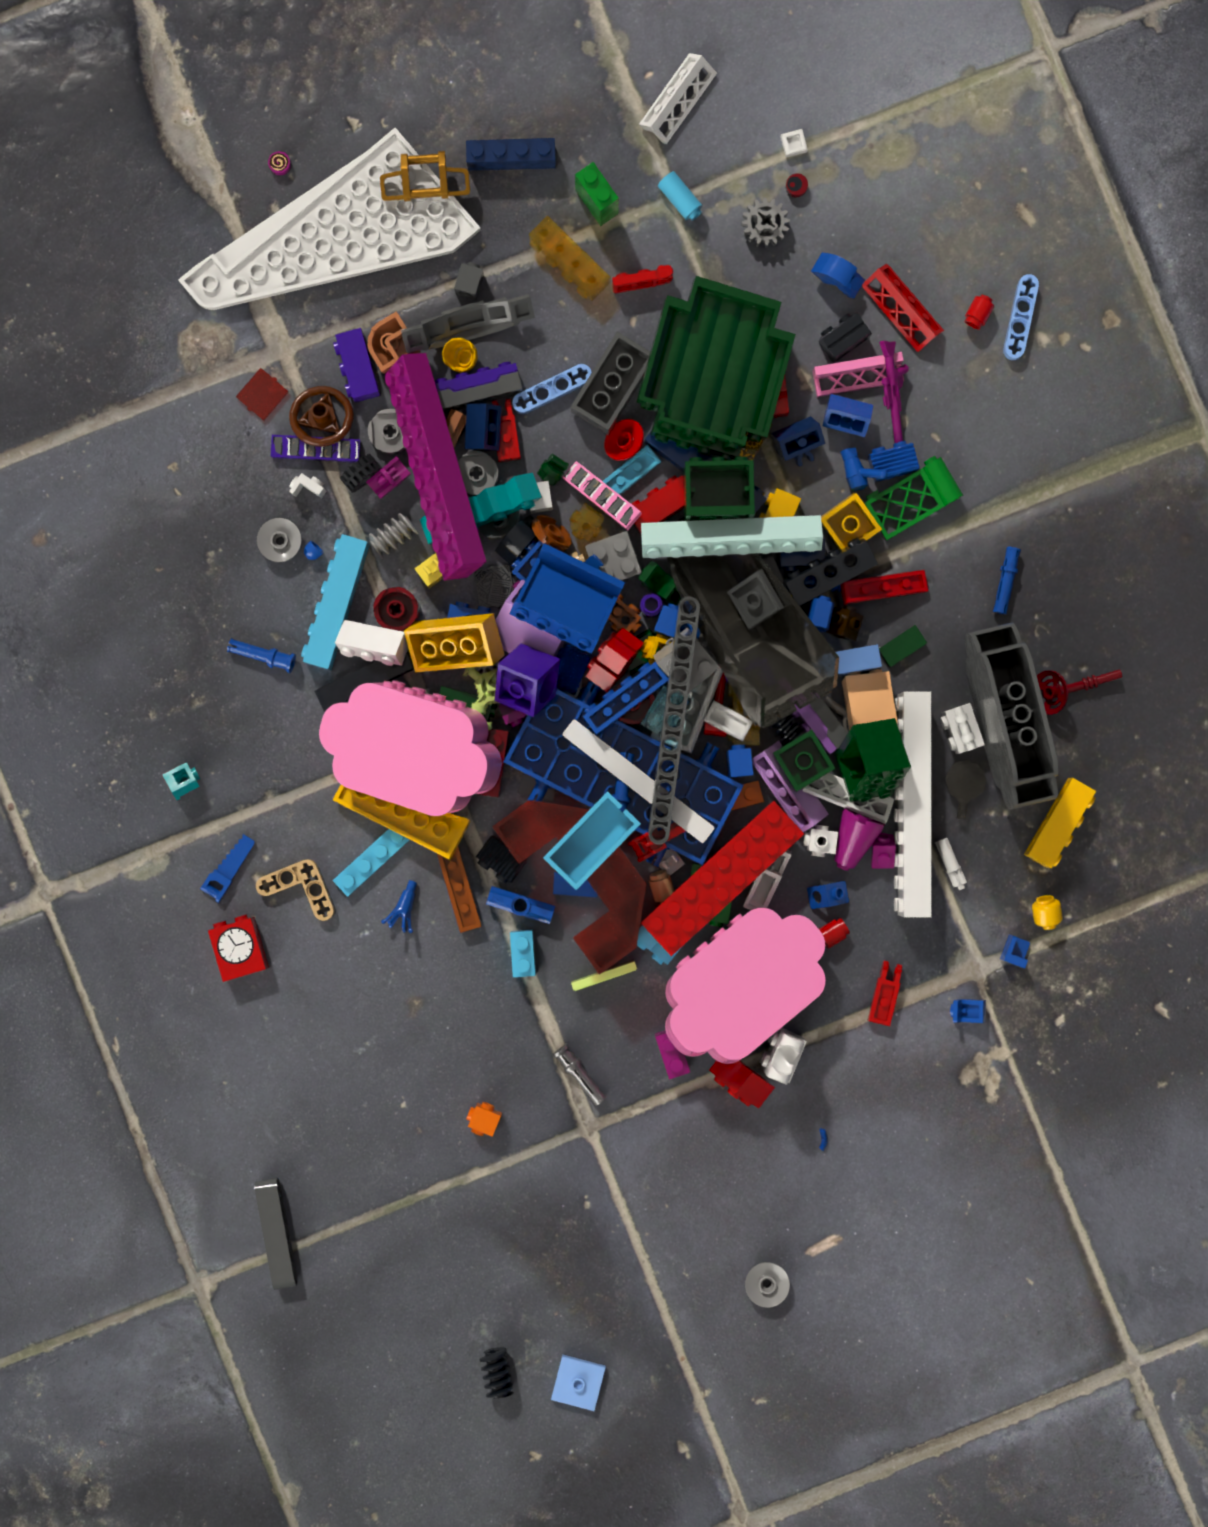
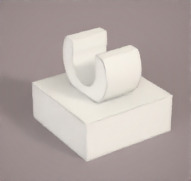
(671, 862)

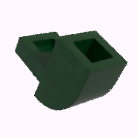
(659, 583)

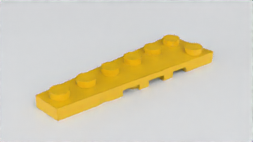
(435, 833)

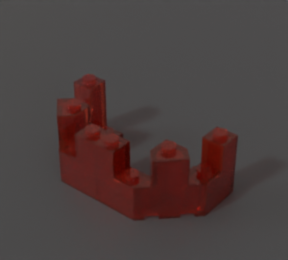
(614, 880)

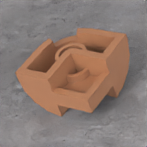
(386, 342)

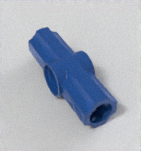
(506, 901)

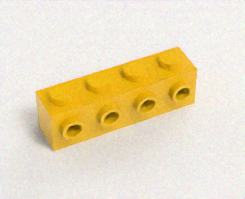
(1060, 823)

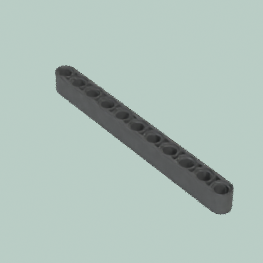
(676, 732)

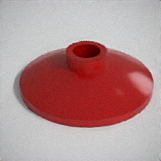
(624, 440)

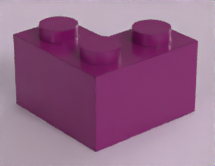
(674, 1061)

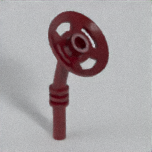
(1061, 692)

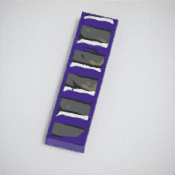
(293, 448)

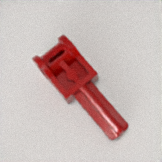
(648, 846)

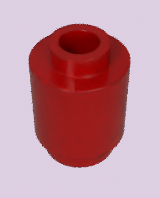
(979, 311)
(834, 932)

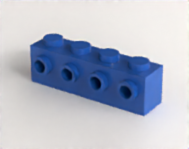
(626, 698)

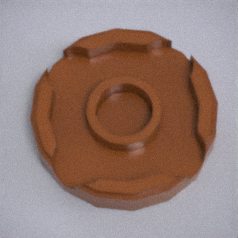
(550, 533)

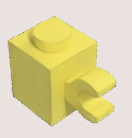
(430, 571)

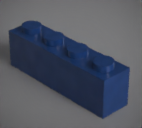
(510, 154)

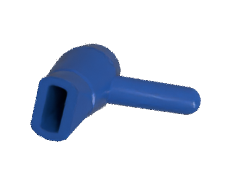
(855, 473)

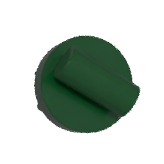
(552, 469)

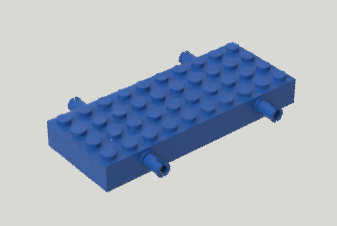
(559, 764)

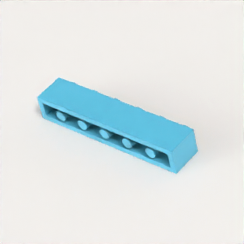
(336, 601)

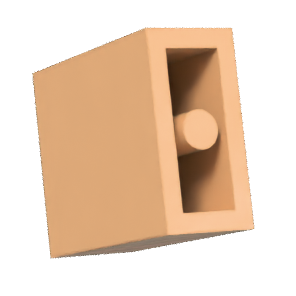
(868, 697)

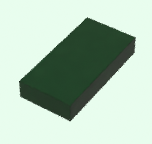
(902, 646)

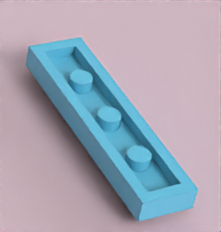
(369, 861)

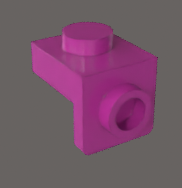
(511, 716)
(883, 852)

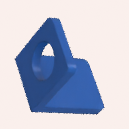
(831, 895)

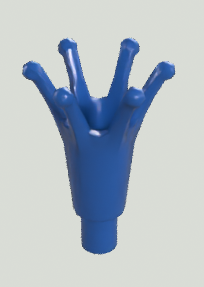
(403, 908)

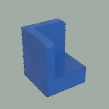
(1015, 951)

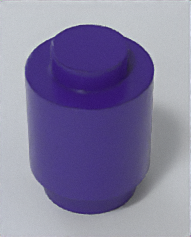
(651, 605)

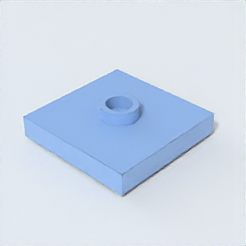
(578, 1382)

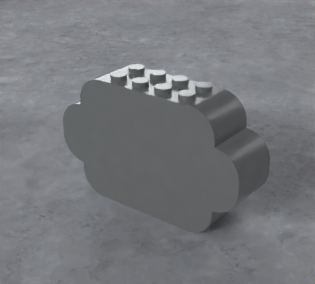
(1011, 716)

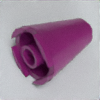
(855, 838)

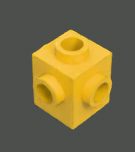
(651, 645)

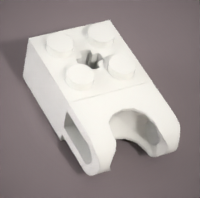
(782, 1055)

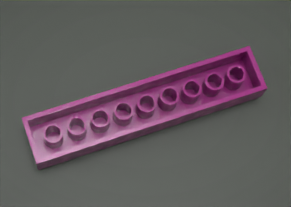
(435, 467)

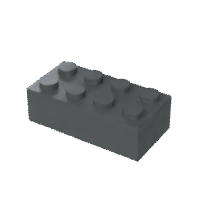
(611, 383)

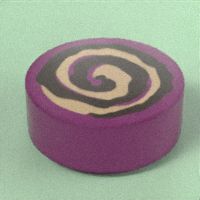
(279, 163)

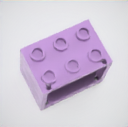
(514, 631)

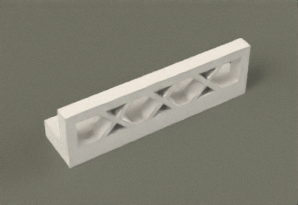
(663, 107)
(835, 785)

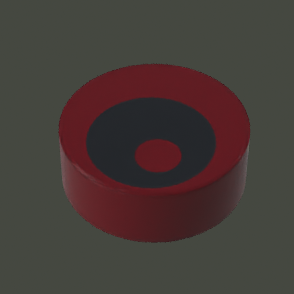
(796, 185)

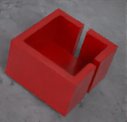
(613, 659)

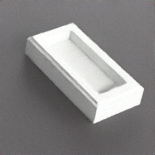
(728, 721)

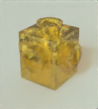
(586, 515)

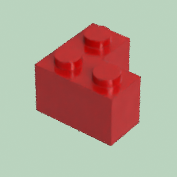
(742, 1082)

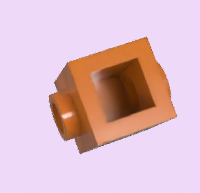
(483, 1119)

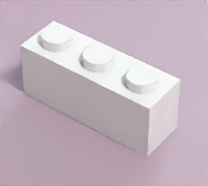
(372, 643)

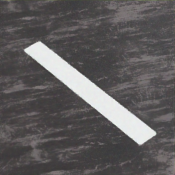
(635, 778)

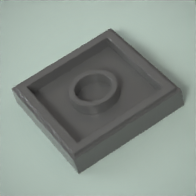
(755, 599)

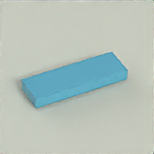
(633, 470)

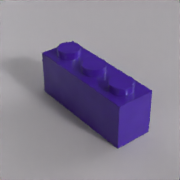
(356, 365)

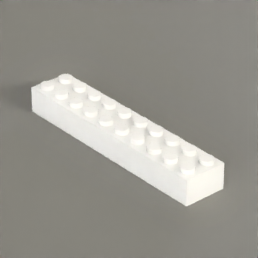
(914, 807)

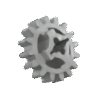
(758, 216)

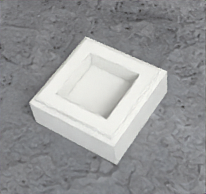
(794, 143)

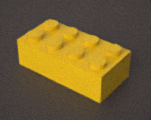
(454, 643)

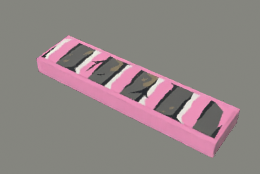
(602, 495)

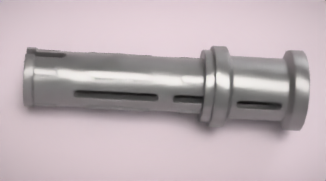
(573, 1065)

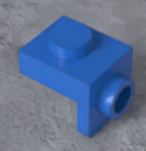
(968, 1011)

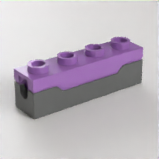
(823, 723)

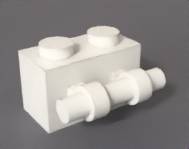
(962, 729)

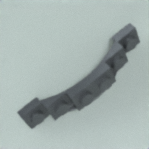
(467, 322)

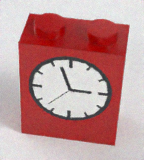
(238, 948)

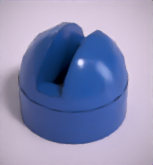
(312, 551)

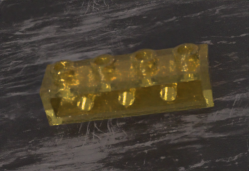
(569, 259)

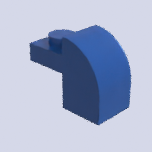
(838, 272)

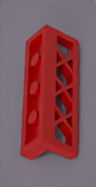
(908, 302)

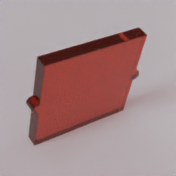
(262, 394)

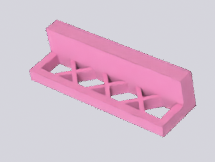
(851, 367)

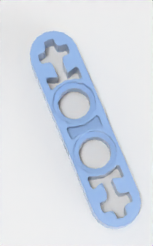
(1021, 317)
(550, 386)

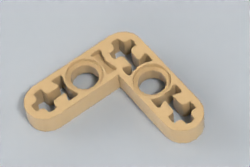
(300, 877)

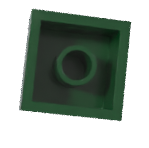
(804, 760)

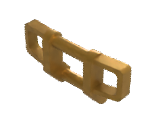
(428, 192)

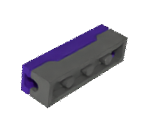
(479, 387)

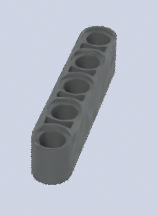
(276, 1233)

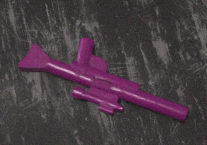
(892, 387)

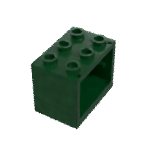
(718, 489)
(872, 760)

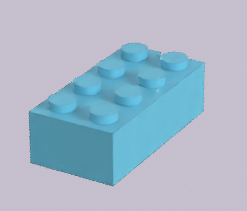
(591, 841)

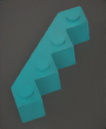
(499, 501)

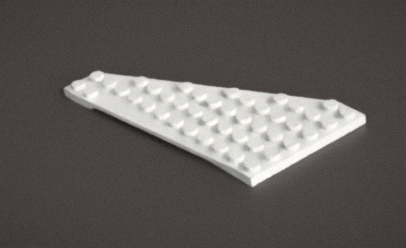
(336, 233)

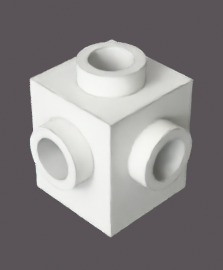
(829, 841)

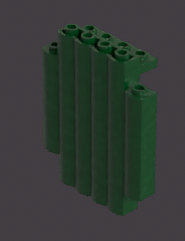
(715, 369)

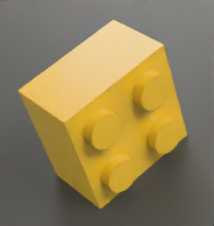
(849, 521)

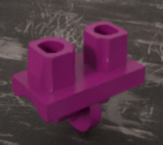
(388, 477)

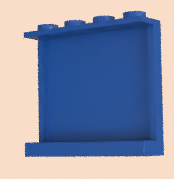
(567, 598)

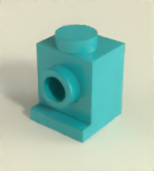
(175, 779)

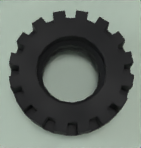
(360, 472)

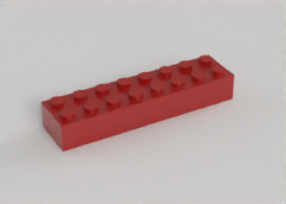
(722, 878)

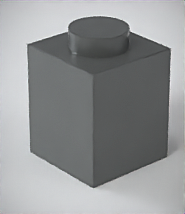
(469, 280)

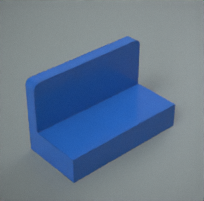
(562, 887)

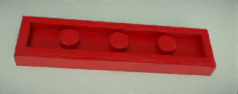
(884, 587)

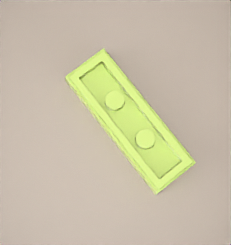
(606, 975)

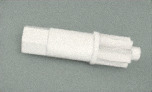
(953, 869)

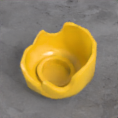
(459, 355)

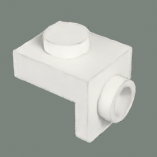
(312, 484)

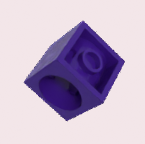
(527, 679)

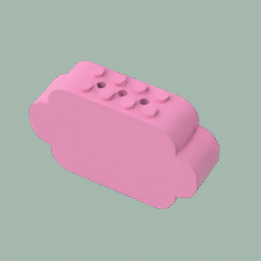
(410, 747)
(744, 985)

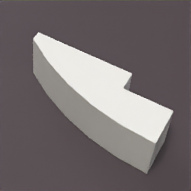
(766, 883)

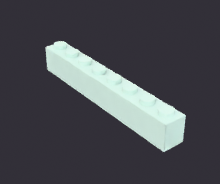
(731, 536)

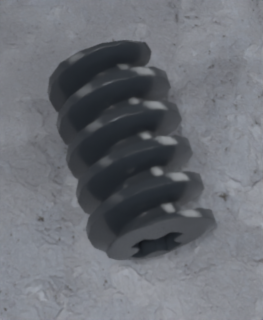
(787, 729)
(497, 1373)

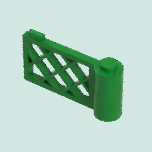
(936, 479)

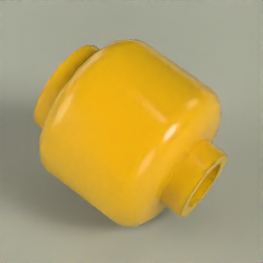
(1047, 912)

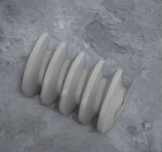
(392, 534)

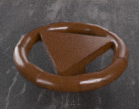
(321, 416)

